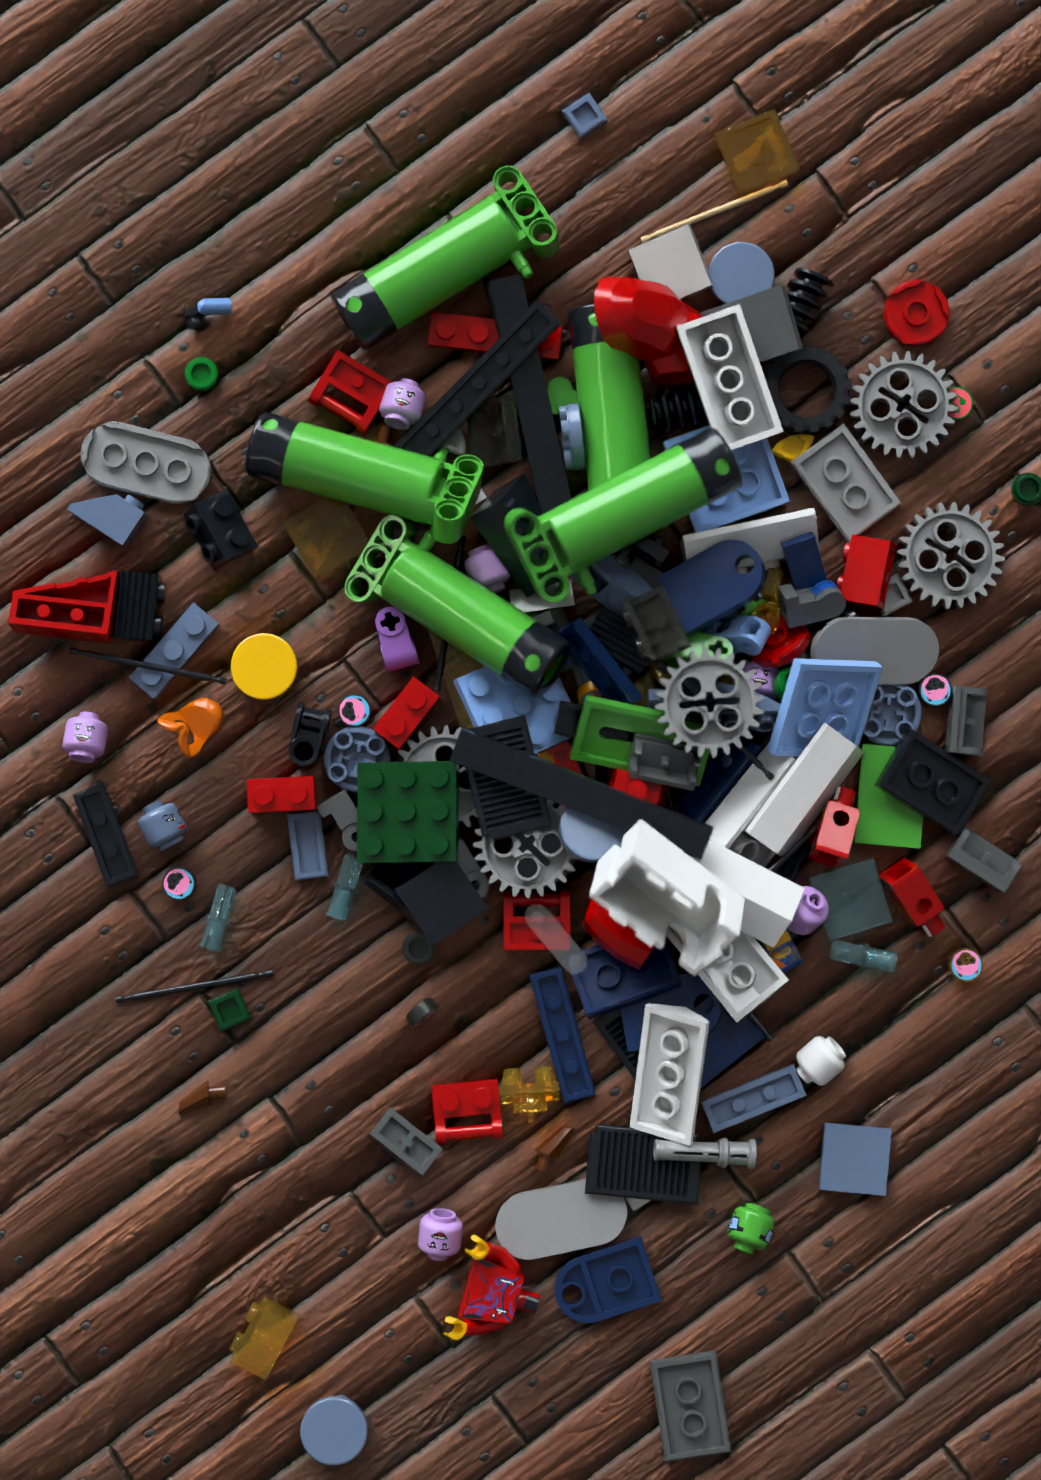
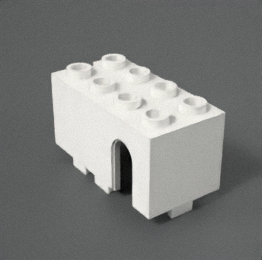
(659, 887)

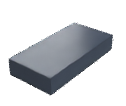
(307, 845)

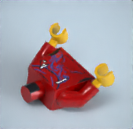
(491, 1292)

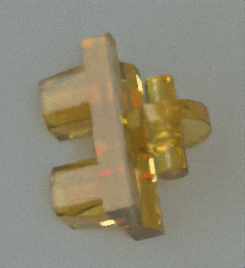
(515, 1092)

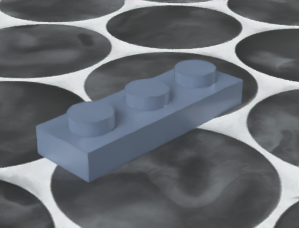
(175, 649)
(753, 1098)

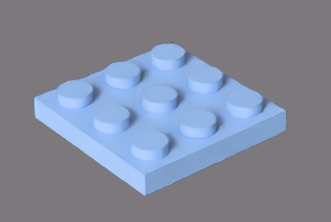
(760, 489)
(820, 693)
(494, 699)

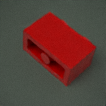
(867, 571)
(407, 713)
(282, 794)

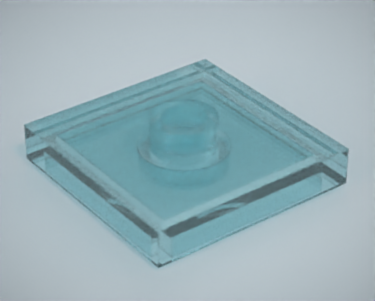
(853, 899)

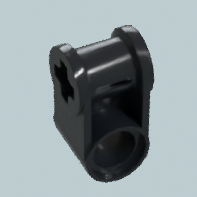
(309, 733)

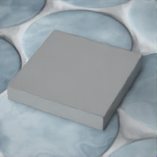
(673, 261)

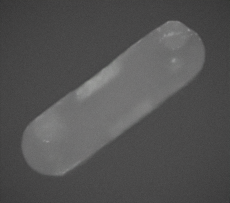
(555, 938)

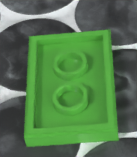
(881, 816)

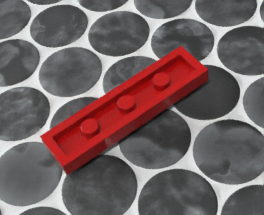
(478, 335)

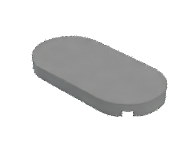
(146, 463)
(899, 644)
(558, 1220)

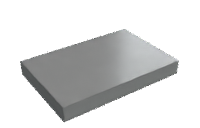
(845, 483)

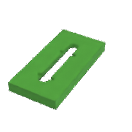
(610, 752)

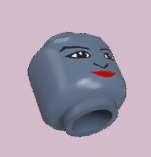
(162, 825)

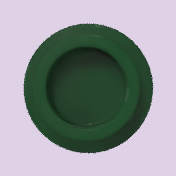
(1026, 489)

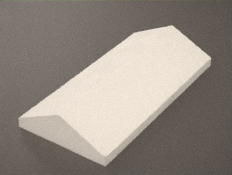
(804, 790)
(768, 896)
(740, 975)
(669, 1072)

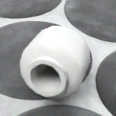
(820, 1060)

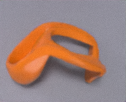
(201, 717)

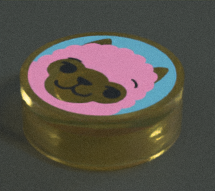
(965, 964)

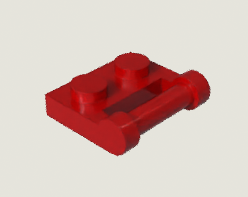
(354, 381)
(516, 930)
(467, 1100)

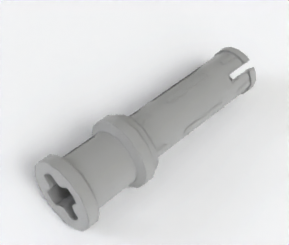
(721, 1152)

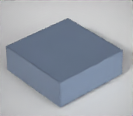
(584, 116)

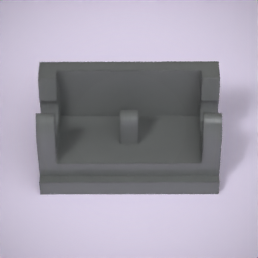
(966, 721)
(661, 762)
(983, 860)
(405, 1142)

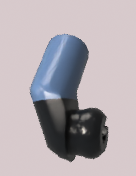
(206, 307)

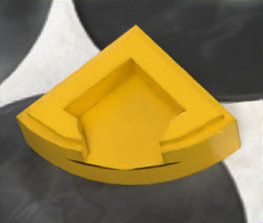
(792, 446)

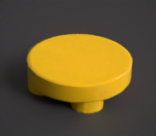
(264, 666)

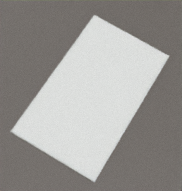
(537, 602)

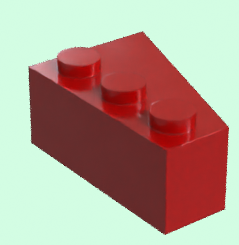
(68, 609)

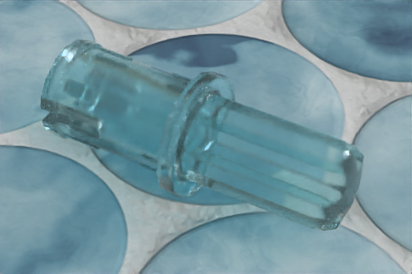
(344, 887)
(218, 918)
(863, 955)

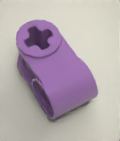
(396, 645)

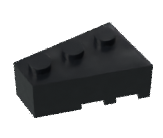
(490, 523)

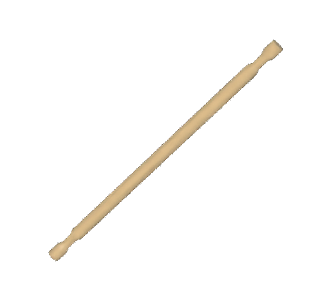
(714, 211)

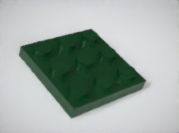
(408, 812)

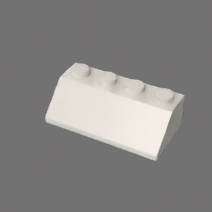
(729, 377)
(761, 534)
(744, 803)

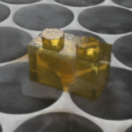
(264, 1337)

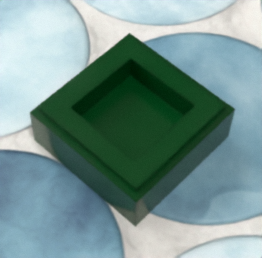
(229, 1009)

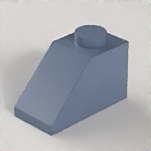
(112, 516)

